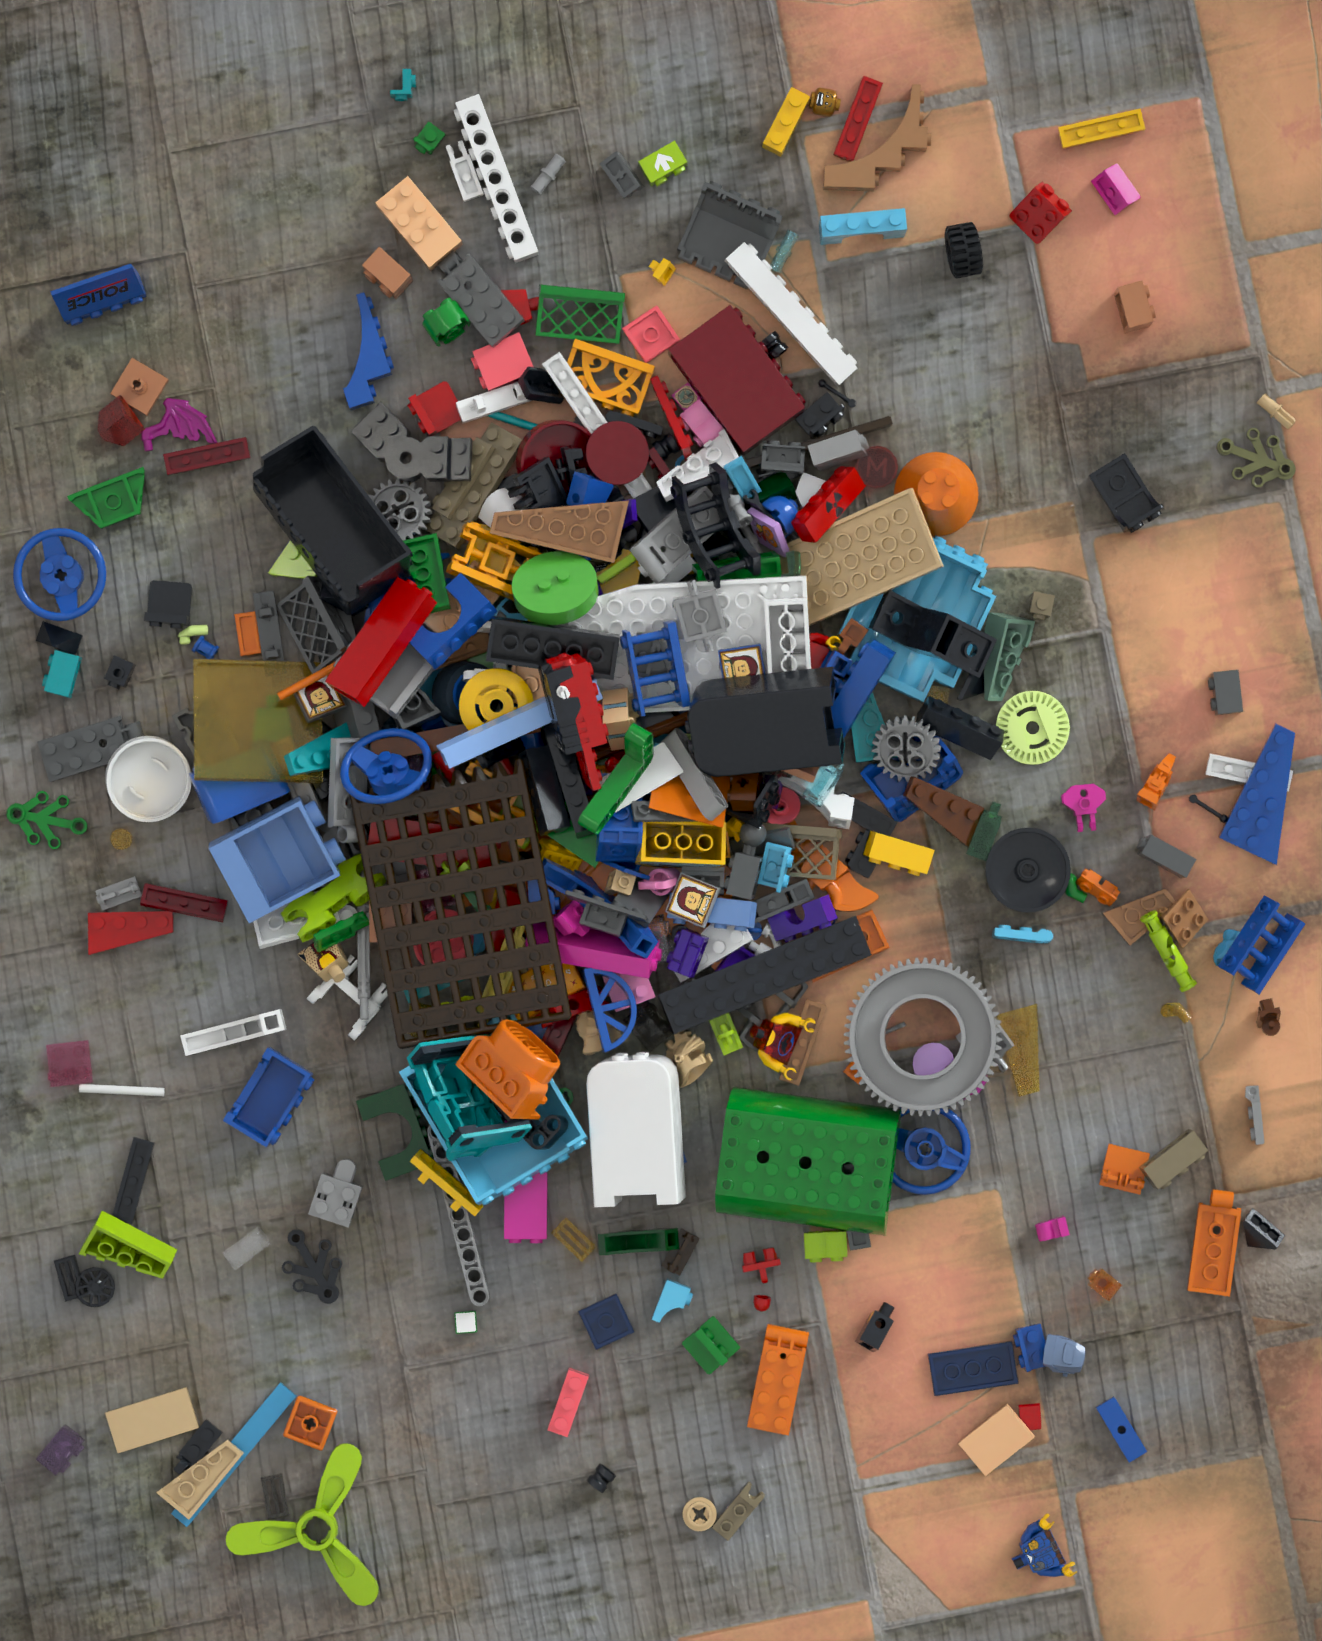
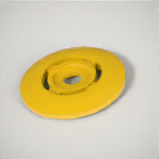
(491, 685)

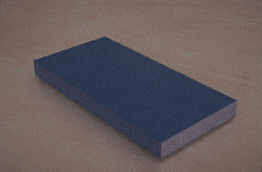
(973, 1368)

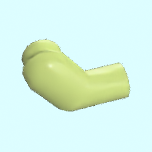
(193, 630)

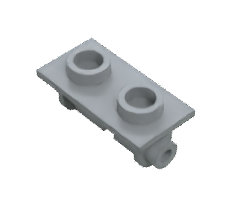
(118, 893)

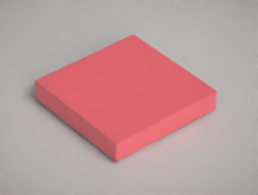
(651, 334)

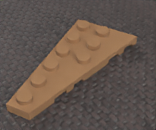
(577, 529)

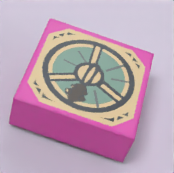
(685, 396)

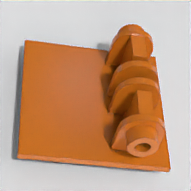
(1122, 1169)

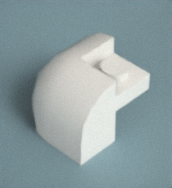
(498, 502)

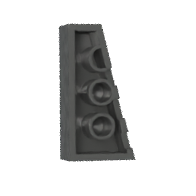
(417, 712)

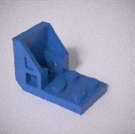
(620, 837)

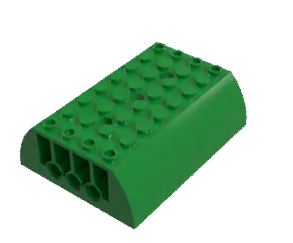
(827, 1134)

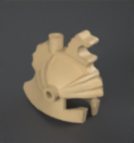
(588, 1031)
(688, 1057)

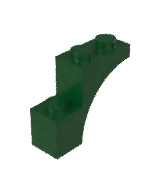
(638, 1241)

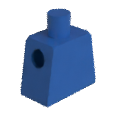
(588, 490)

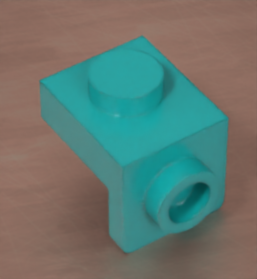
(409, 82)

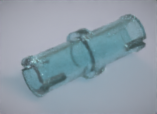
(783, 251)

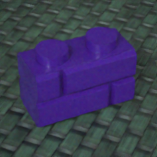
(687, 952)

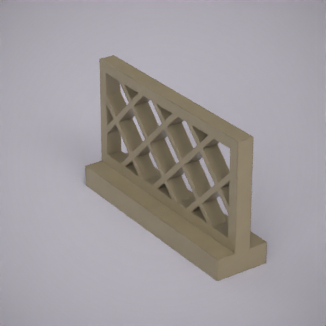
(812, 833)

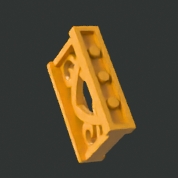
(634, 367)

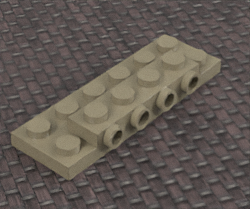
(463, 500)

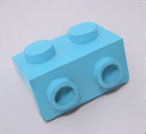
(775, 865)

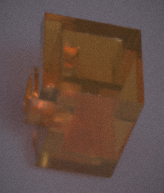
(1109, 1289)

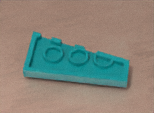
(315, 754)

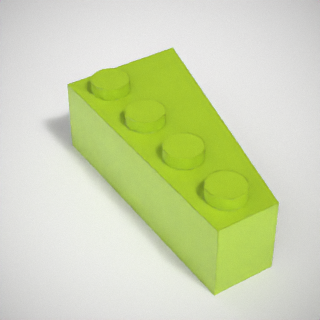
(127, 1246)

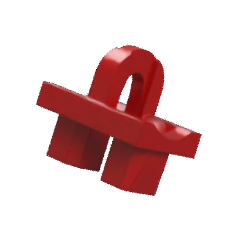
(770, 1260)

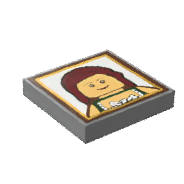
(692, 900)

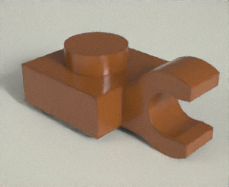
(852, 634)

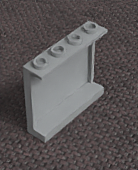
(401, 682)

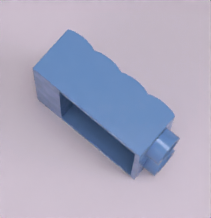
(277, 857)

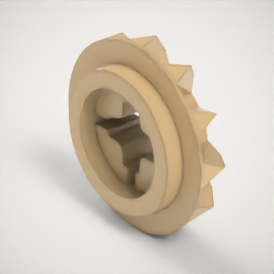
(709, 1513)

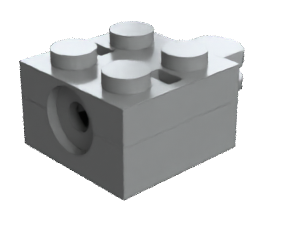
(337, 1194)

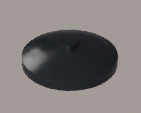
(1027, 870)

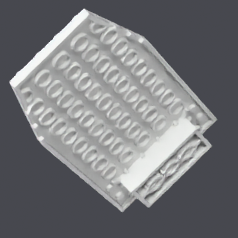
(753, 610)

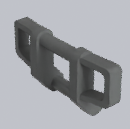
(789, 1003)

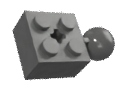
(745, 864)

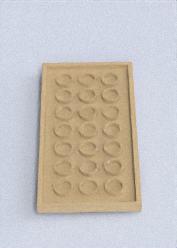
(866, 555)

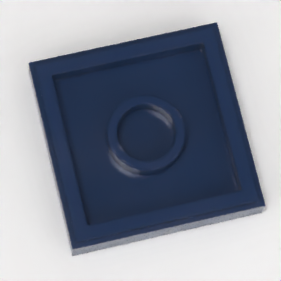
(606, 1321)

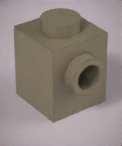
(1041, 605)

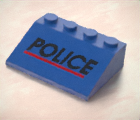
(99, 294)

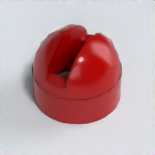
(762, 1302)

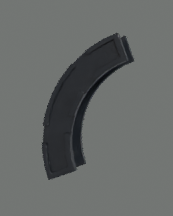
(748, 556)

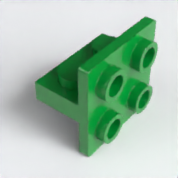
(711, 1345)

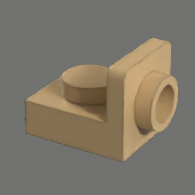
(619, 882)

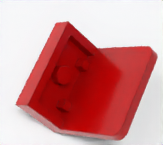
(1040, 212)
(435, 409)

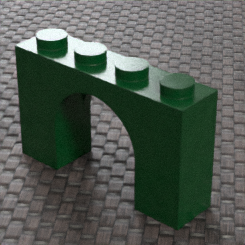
(397, 1101)

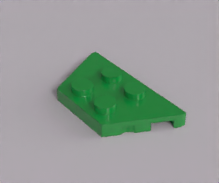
(113, 499)

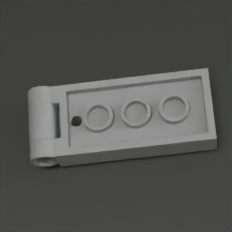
(669, 538)

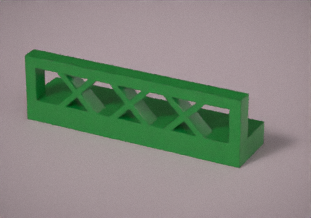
(769, 568)

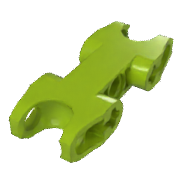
(322, 906)

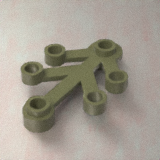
(1259, 460)

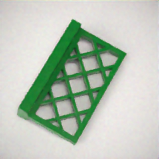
(585, 296)

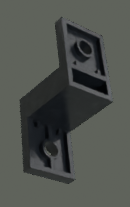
(933, 633)

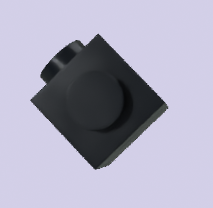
(119, 672)

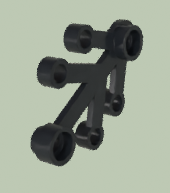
(314, 1269)

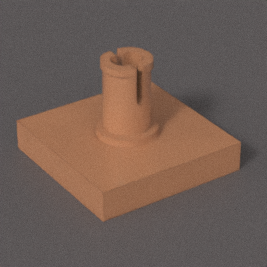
(140, 386)

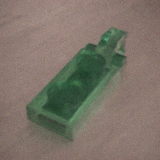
(985, 833)

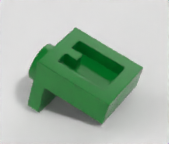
(428, 139)

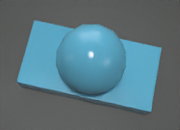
(741, 477)

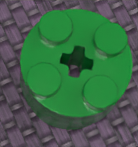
(445, 322)

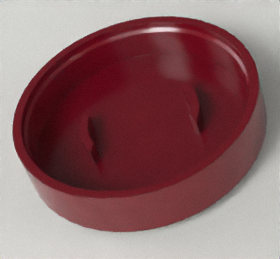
(547, 440)

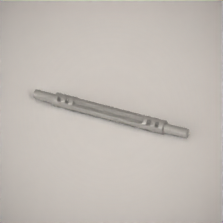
(363, 963)

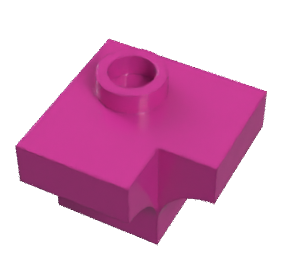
(568, 919)

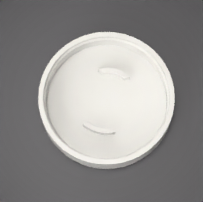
(148, 779)

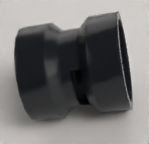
(771, 341)
(661, 448)
(601, 1478)

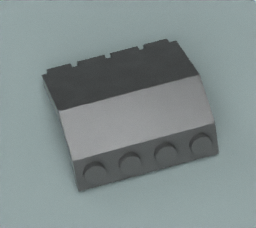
(721, 225)

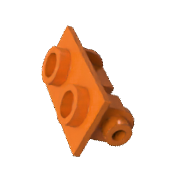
(1105, 893)

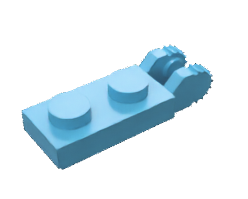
(1024, 934)

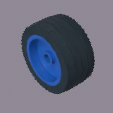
(448, 688)

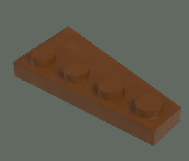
(948, 810)

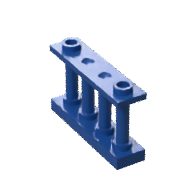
(675, 674)
(1273, 952)

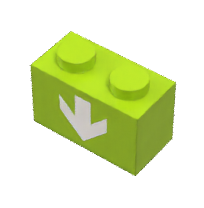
(663, 163)

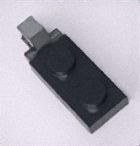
(197, 1446)

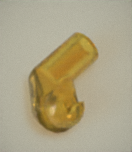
(1175, 1009)

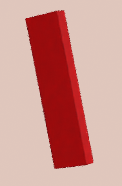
(858, 118)

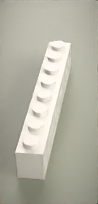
(791, 314)

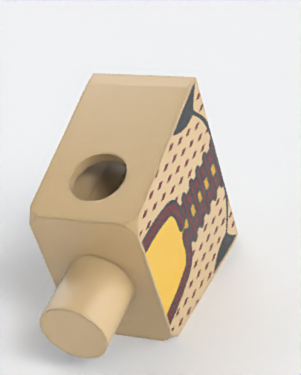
(327, 963)

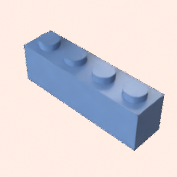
(728, 912)

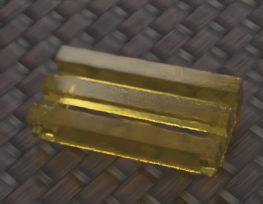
(561, 1227)

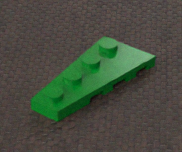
(428, 569)

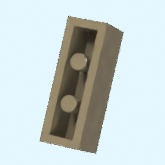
(1174, 1159)

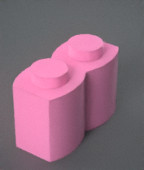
(701, 423)

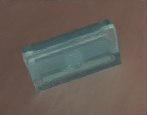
(823, 784)

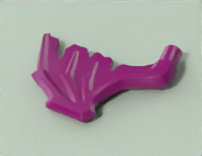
(182, 421)

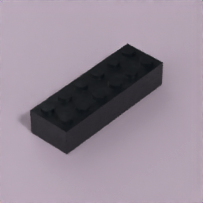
(531, 643)

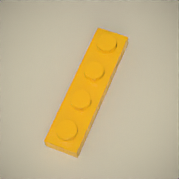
(1101, 128)

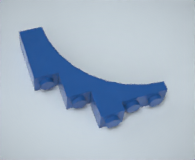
(635, 936)

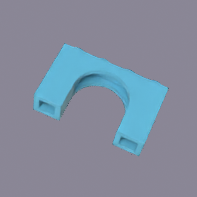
(886, 222)

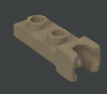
(737, 1512)

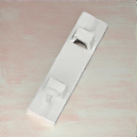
(490, 402)

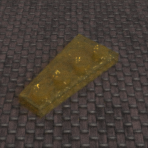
(1022, 1029)

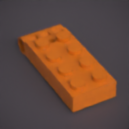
(777, 1379)

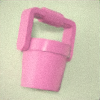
(661, 881)

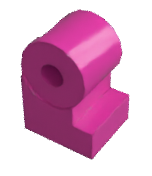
(1052, 1228)

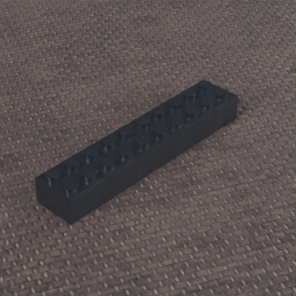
(764, 975)

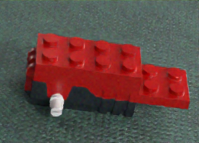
(575, 711)

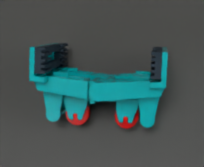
(461, 1112)

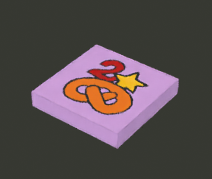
(768, 532)

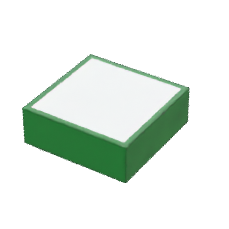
(465, 1322)

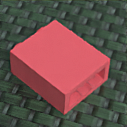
(502, 363)

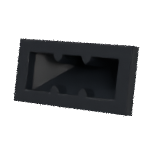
(59, 638)
(972, 687)
(1261, 1232)

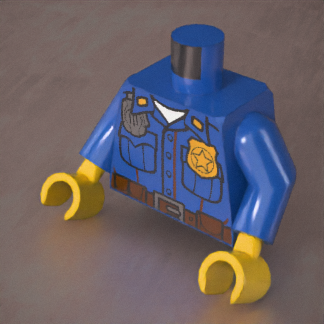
(1042, 1551)

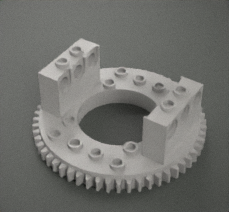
(869, 1030)

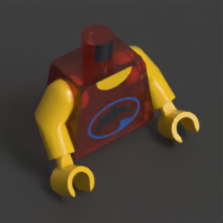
(777, 1040)

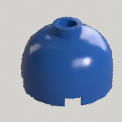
(782, 510)

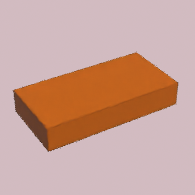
(247, 633)

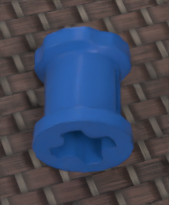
(205, 648)

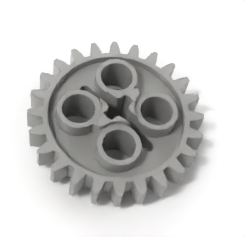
(388, 496)
(887, 748)

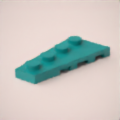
(864, 730)

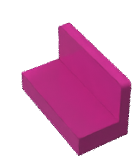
(1115, 189)

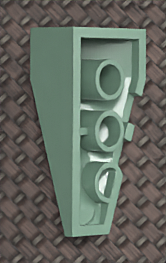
(1012, 636)

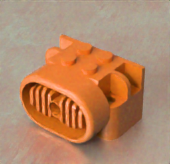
(511, 1068)

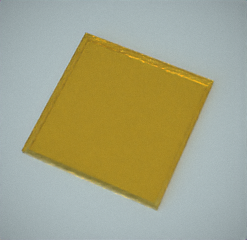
(244, 725)

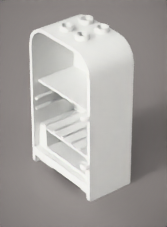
(635, 1129)

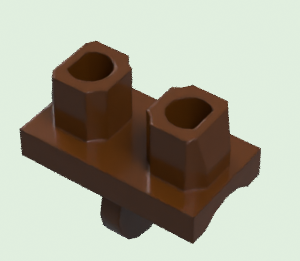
(1268, 1017)

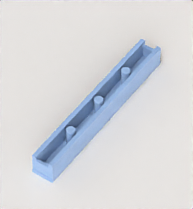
(497, 732)

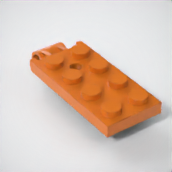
(1214, 1253)

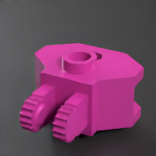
(1084, 805)

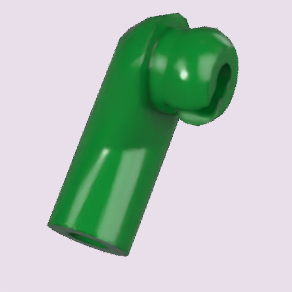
(1072, 890)

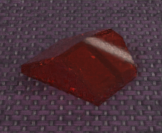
(118, 422)

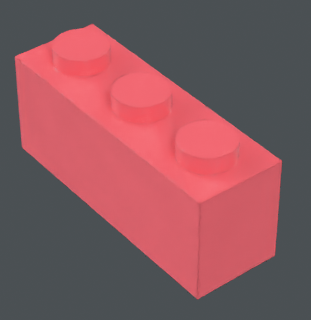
(568, 1402)

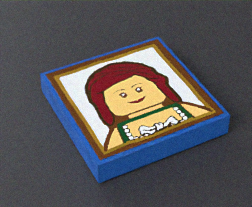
(741, 661)

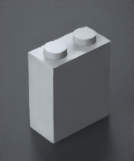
(838, 450)

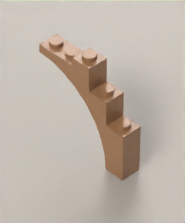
(861, 174)

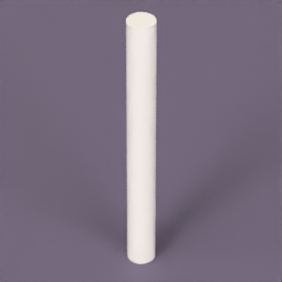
(127, 1090)

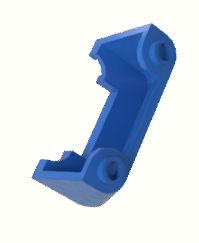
(891, 791)
(229, 798)

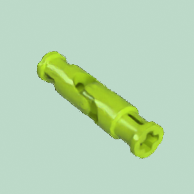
(1167, 948)

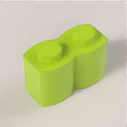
(825, 1245)

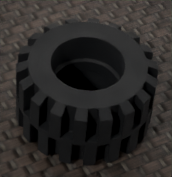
(963, 250)

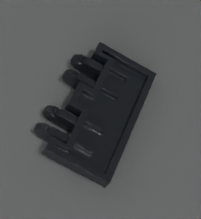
(540, 486)

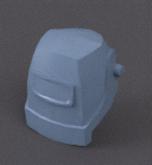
(1063, 1355)

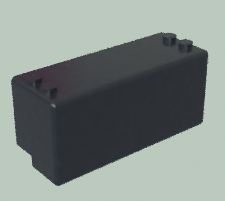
(331, 520)

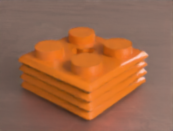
(297, 1427)

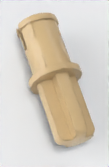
(1276, 411)

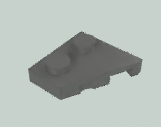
(645, 649)

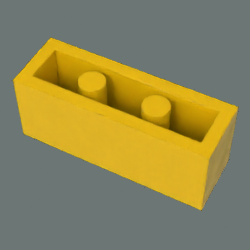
(786, 121)
(898, 853)

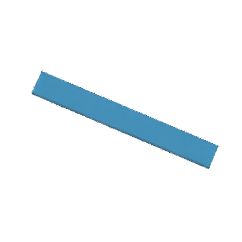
(251, 1435)

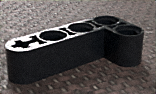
(541, 1128)

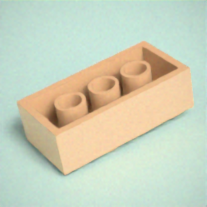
(418, 223)

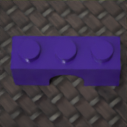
(788, 924)

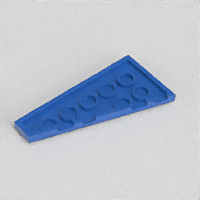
(1259, 810)

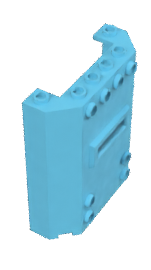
(514, 1163)

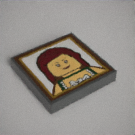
(319, 700)

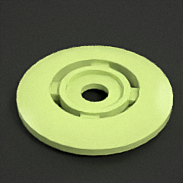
(1052, 724)

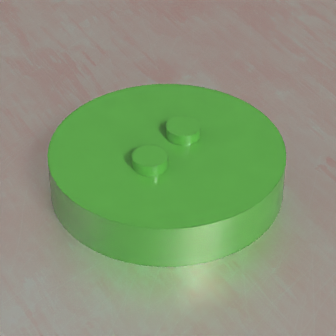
(555, 588)

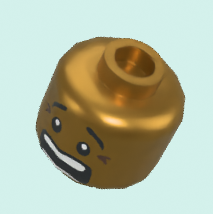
(824, 102)

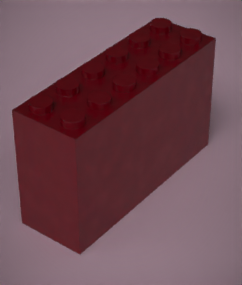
(737, 379)

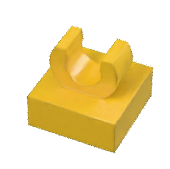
(662, 271)

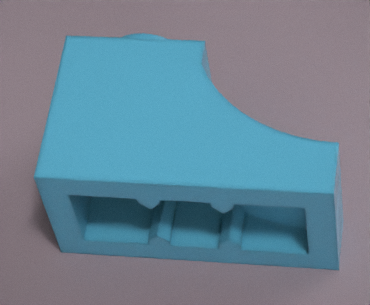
(672, 1296)

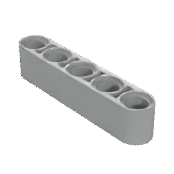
(699, 785)

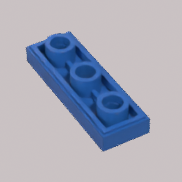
(1128, 1439)

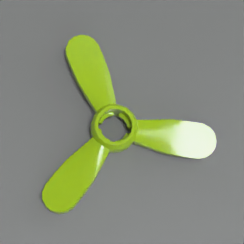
(272, 1535)

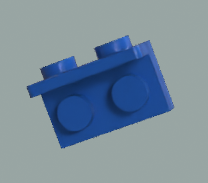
(1031, 1345)

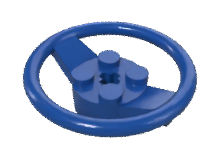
(56, 560)
(386, 772)
(939, 1155)

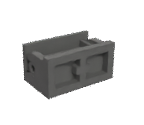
(783, 457)
(1226, 692)

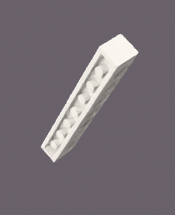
(474, 107)

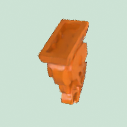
(1156, 783)

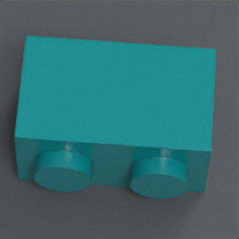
(62, 673)

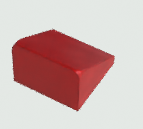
(1031, 1415)

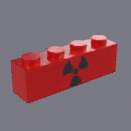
(828, 504)

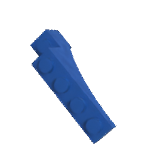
(372, 361)

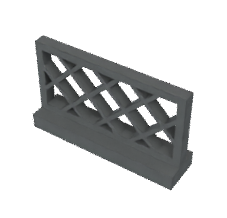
(326, 612)

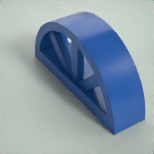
(598, 1009)

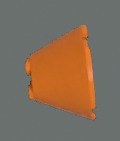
(943, 489)

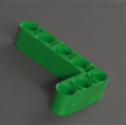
(637, 757)

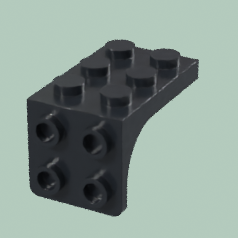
(1125, 494)
(767, 799)

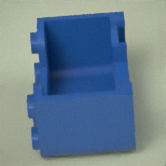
(269, 1098)

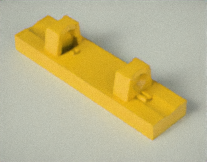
(446, 1181)

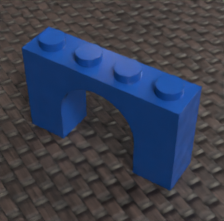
(474, 614)

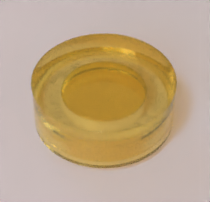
(121, 839)

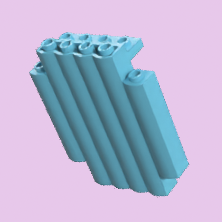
(946, 590)

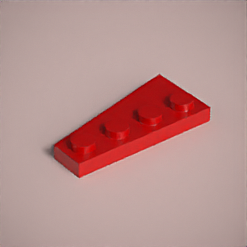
(675, 423)
(118, 929)

